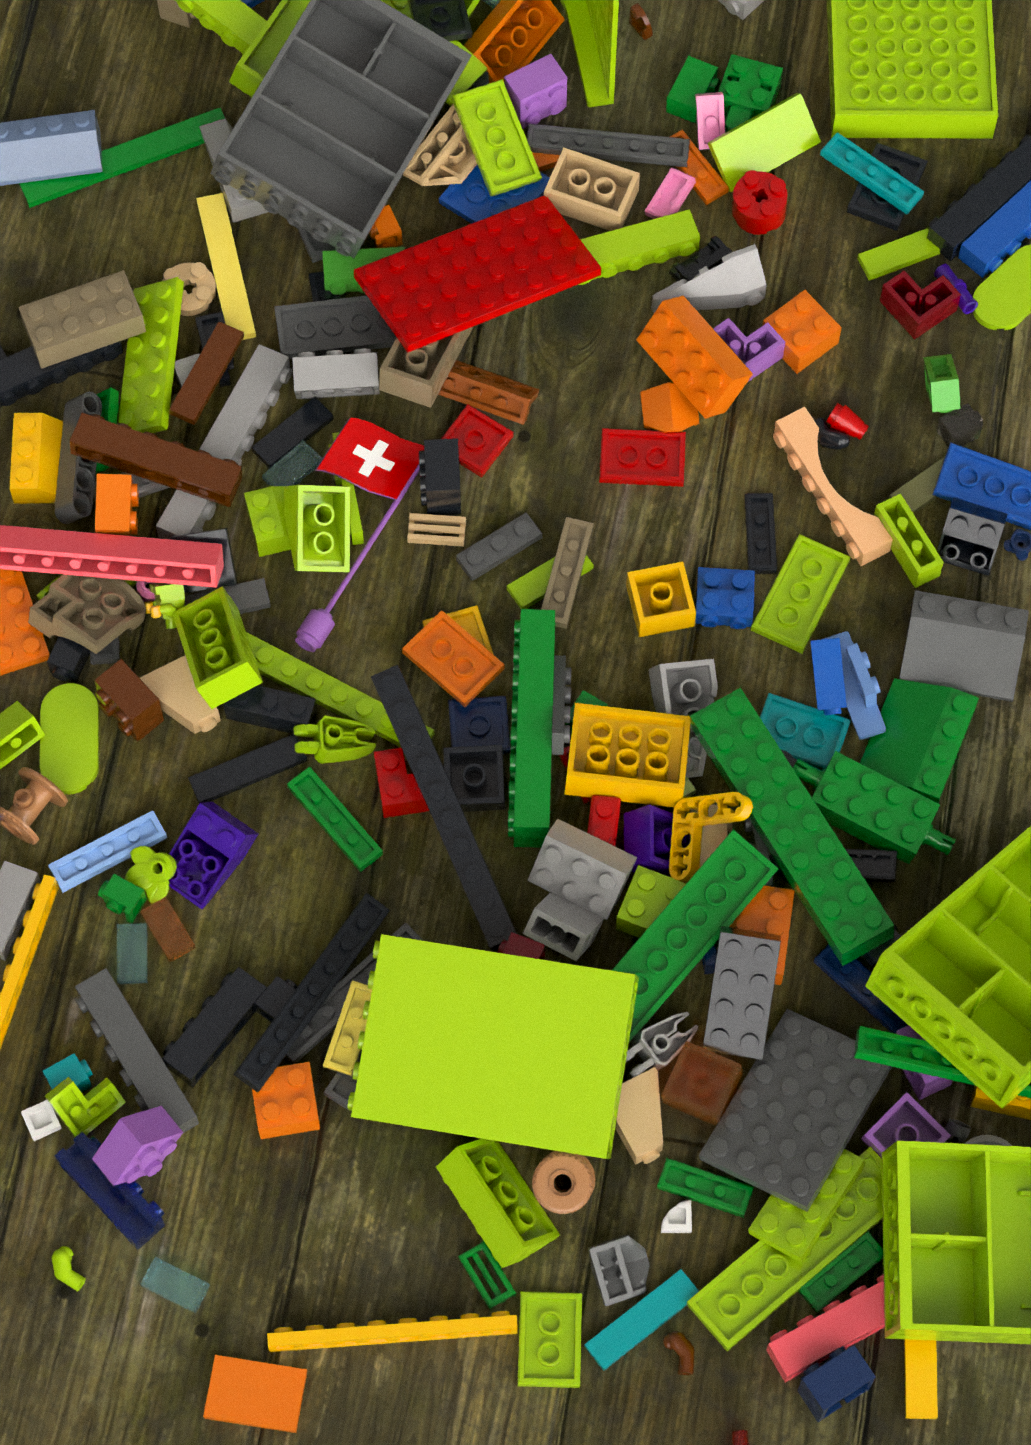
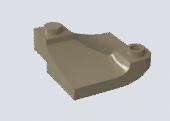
(88, 610)

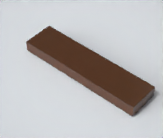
(206, 373)

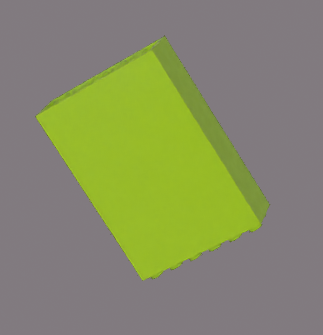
(968, 975)
(494, 1046)
(957, 1242)

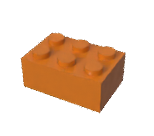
(769, 913)

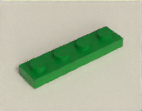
(335, 819)

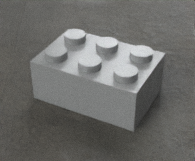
(335, 374)
(582, 869)

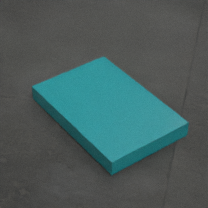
(804, 730)

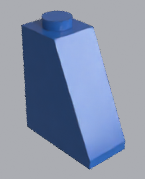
(828, 675)

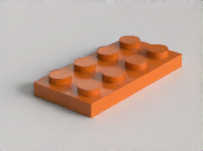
(19, 641)

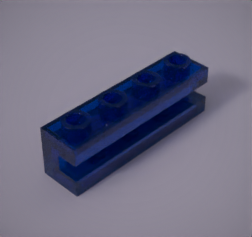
(119, 1203)

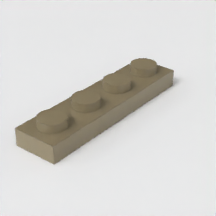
(567, 569)

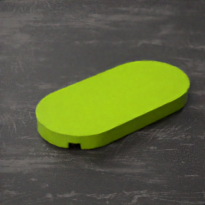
(1006, 293)
(71, 737)

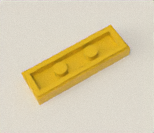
(920, 1379)

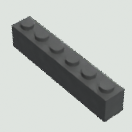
(132, 1049)

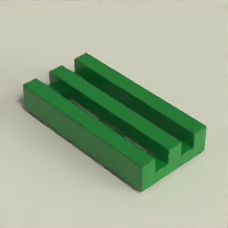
(500, 1298)

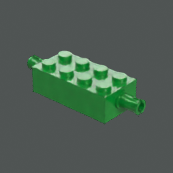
(874, 807)

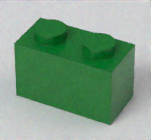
(693, 79)

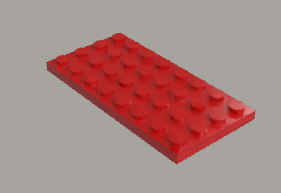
(476, 273)

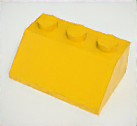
(35, 458)

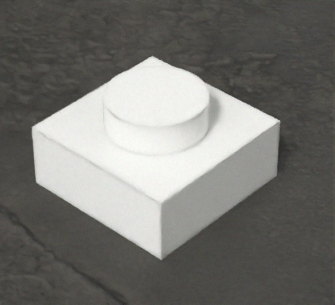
(41, 1120)

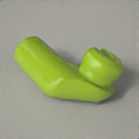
(62, 1268)

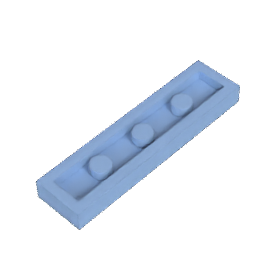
(106, 851)

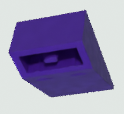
(208, 852)

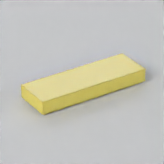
(344, 1044)

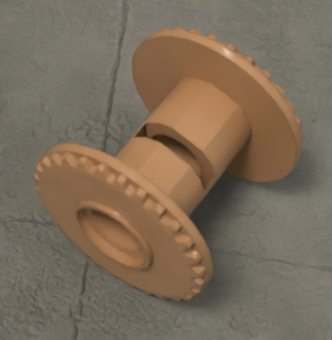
(29, 804)
(560, 1199)

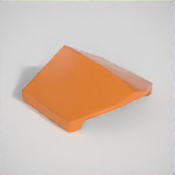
(667, 409)

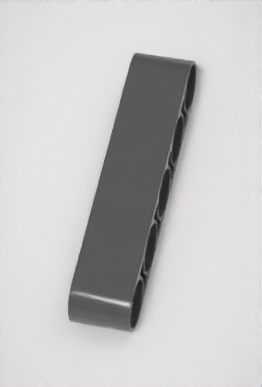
(75, 473)

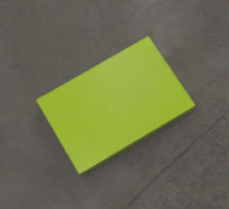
(550, 1339)

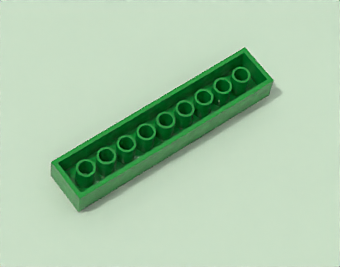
(793, 827)

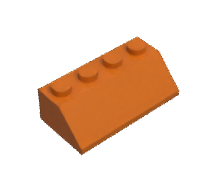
(513, 35)

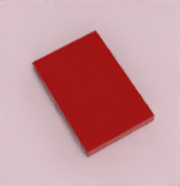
(642, 457)

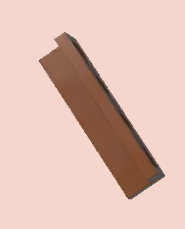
(489, 392)

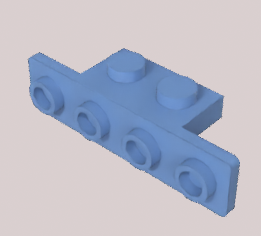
(860, 689)

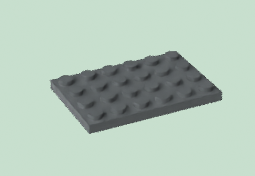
(795, 1111)

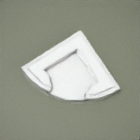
(678, 1219)

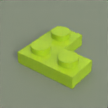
(84, 1112)

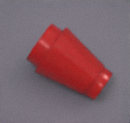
(847, 422)

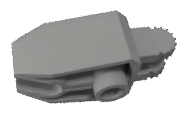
(655, 1046)

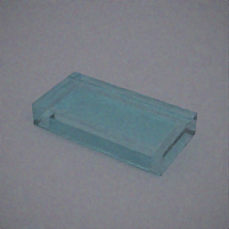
(293, 466)
(132, 953)
(175, 1284)

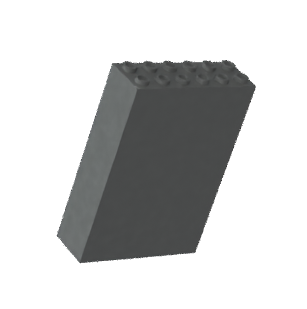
(340, 118)

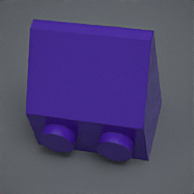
(649, 838)

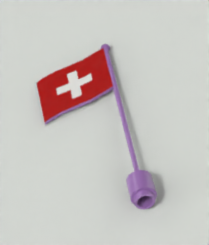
(378, 465)

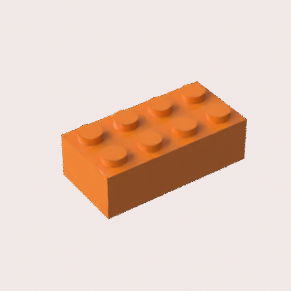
(694, 356)

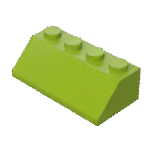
(497, 1201)

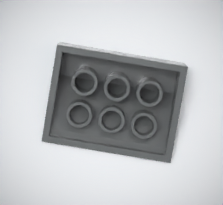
(964, 645)

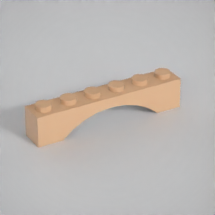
(862, 532)

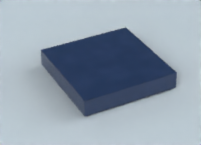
(480, 723)

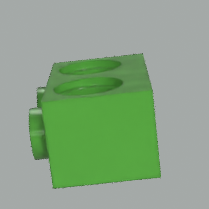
(942, 383)

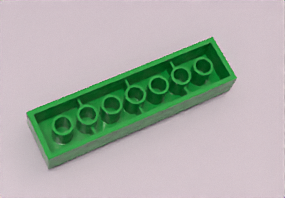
(531, 728)

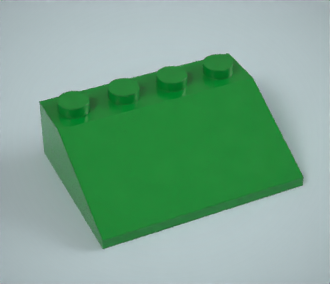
(921, 735)

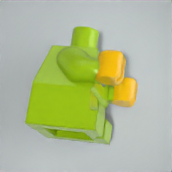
(167, 600)

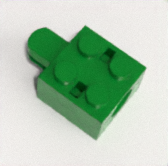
(748, 89)

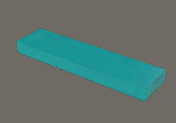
(872, 173)
(641, 1320)

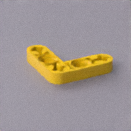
(693, 824)

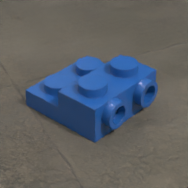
(725, 597)

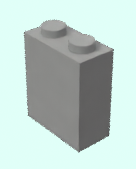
(563, 926)

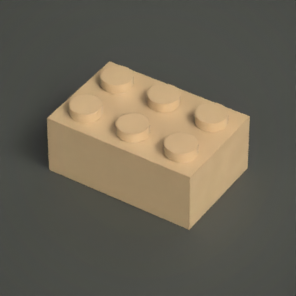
(592, 190)

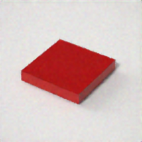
(478, 439)

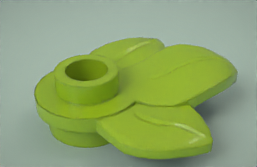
(147, 872)

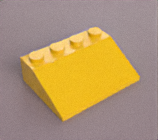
(628, 755)

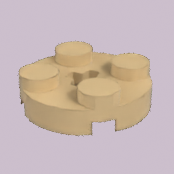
(205, 287)

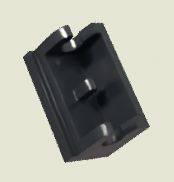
(708, 256)

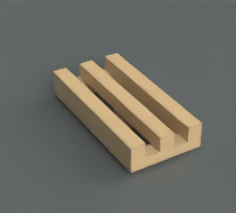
(436, 528)

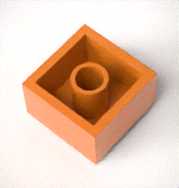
(805, 329)
(115, 503)
(287, 1102)

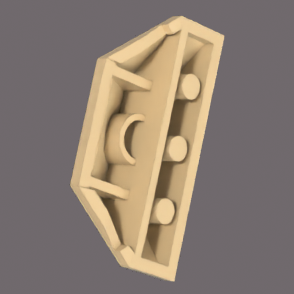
(443, 155)

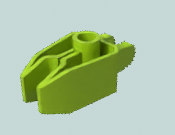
(335, 740)

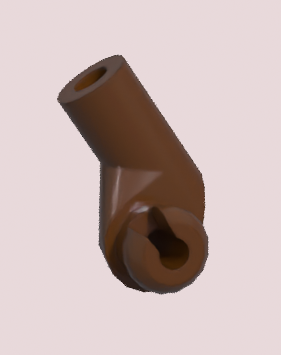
(683, 1347)

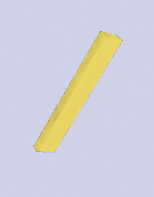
(225, 264)

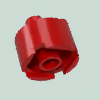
(759, 202)

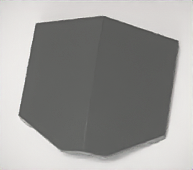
(619, 1269)

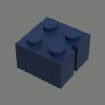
(841, 1377)

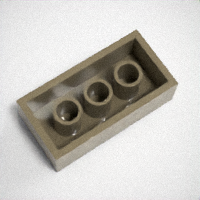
(82, 319)
(421, 372)

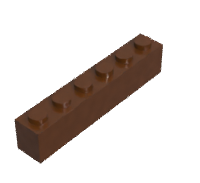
(156, 459)

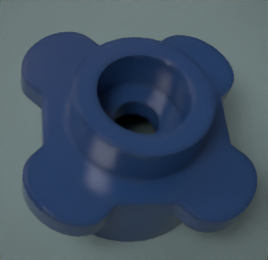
(1019, 536)

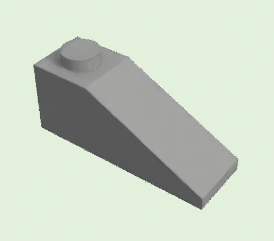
(15, 899)

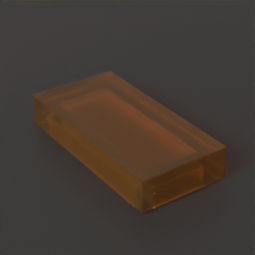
(167, 929)

